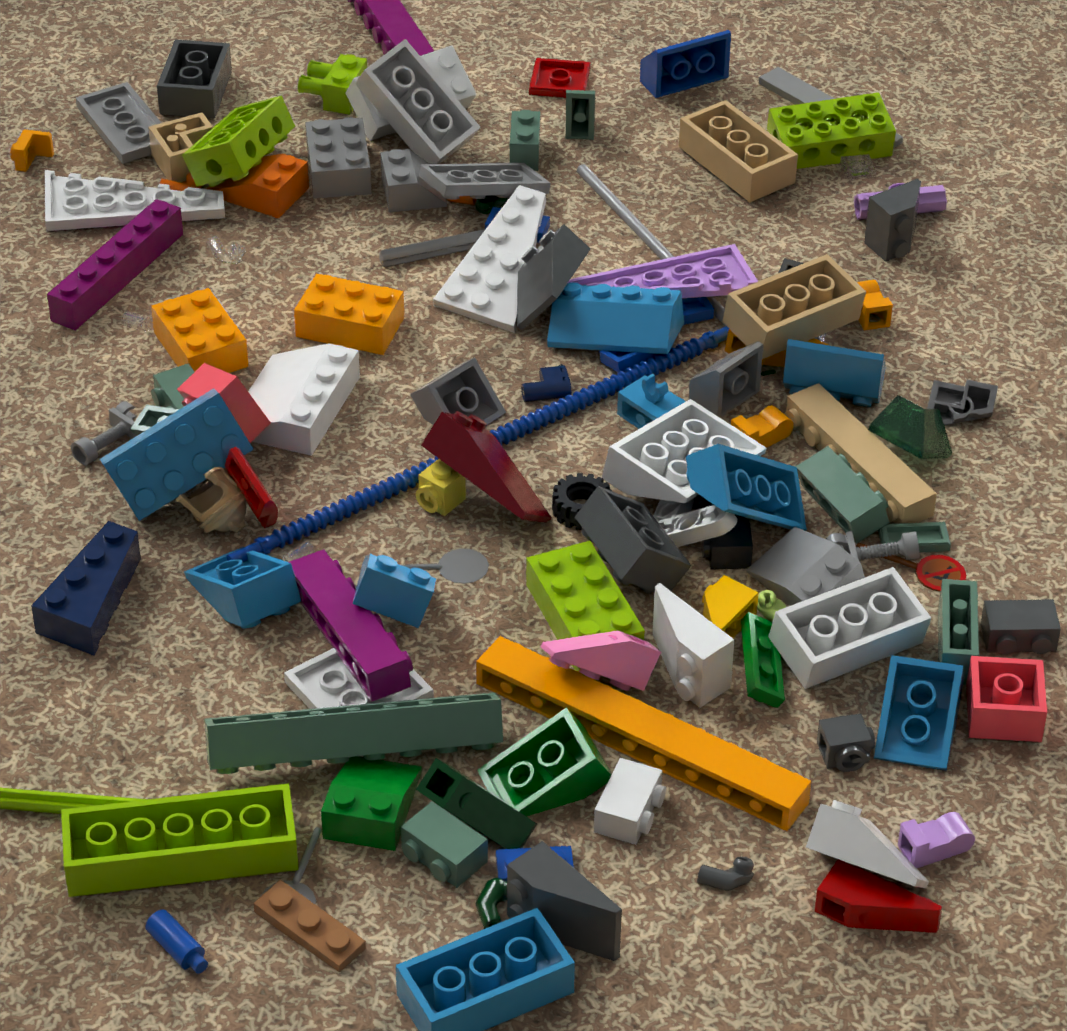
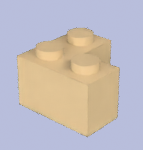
(173, 139)

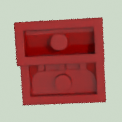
(251, 488)

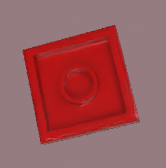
(556, 76)

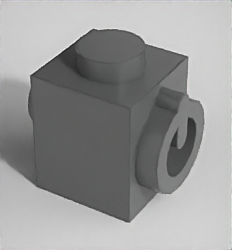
(845, 742)

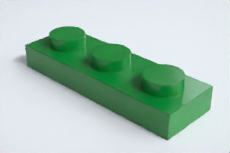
(761, 662)

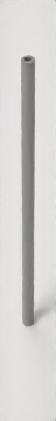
(635, 224)

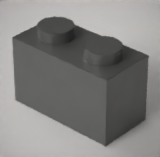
(1020, 626)

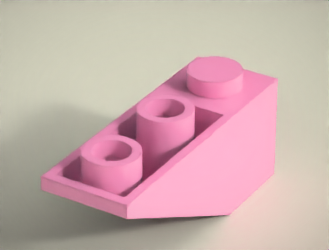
(608, 654)

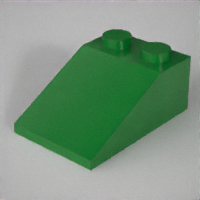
(547, 767)
(369, 802)

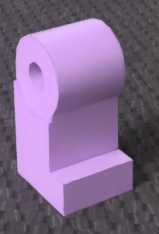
(934, 839)

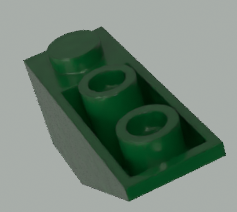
(476, 805)

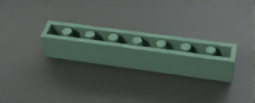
(353, 731)

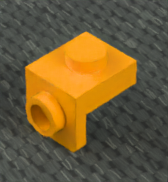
(29, 145)

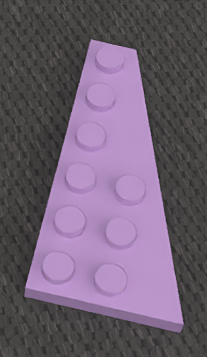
(695, 274)

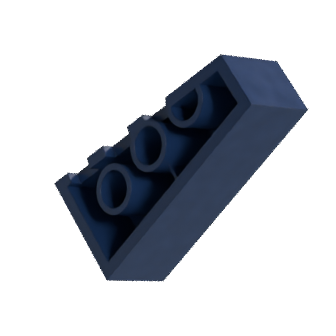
(88, 590)

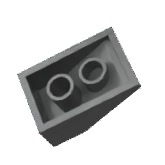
(547, 272)
(568, 901)

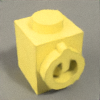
(440, 488)

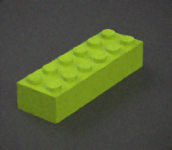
(178, 840)

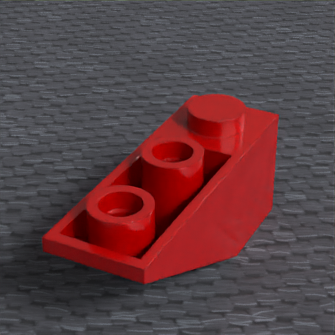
(871, 902)

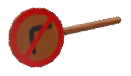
(931, 569)

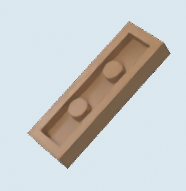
(309, 925)

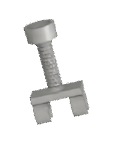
(120, 419)
(906, 546)

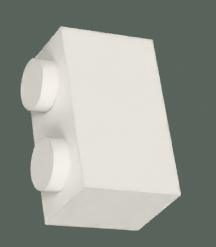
(628, 801)

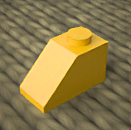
(728, 603)

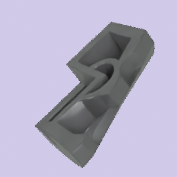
(962, 402)

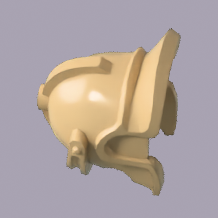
(217, 503)

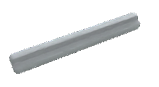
(429, 248)

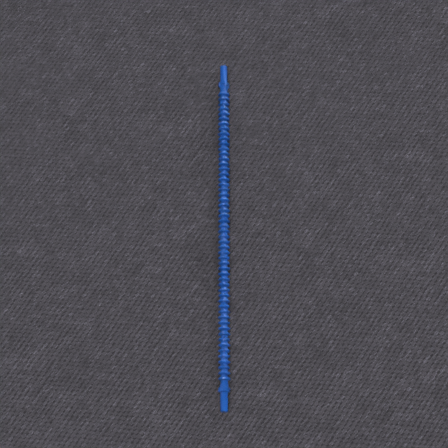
(503, 434)

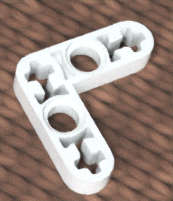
(692, 526)

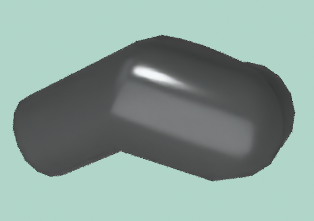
(728, 879)

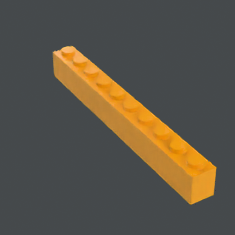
(646, 733)

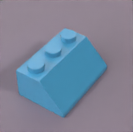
(839, 370)

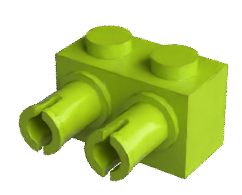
(332, 81)

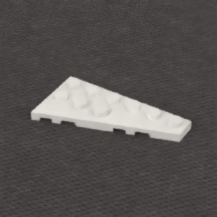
(115, 202)
(488, 275)

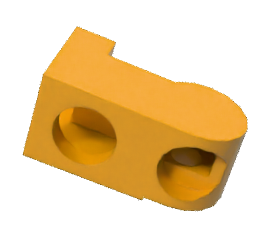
(874, 304)
(766, 427)

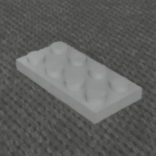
(120, 120)
(481, 179)

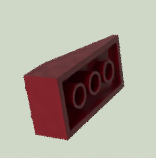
(482, 460)

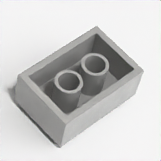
(338, 157)

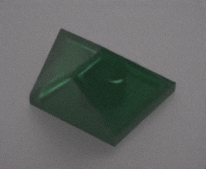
(913, 429)

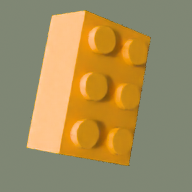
(349, 314)
(199, 332)

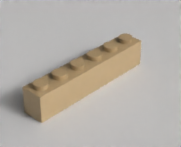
(828, 423)

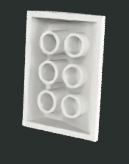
(303, 394)
(654, 457)

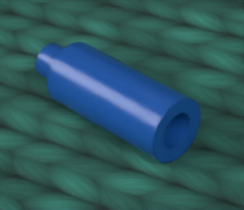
(176, 941)

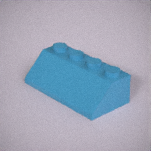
(616, 318)
(747, 485)

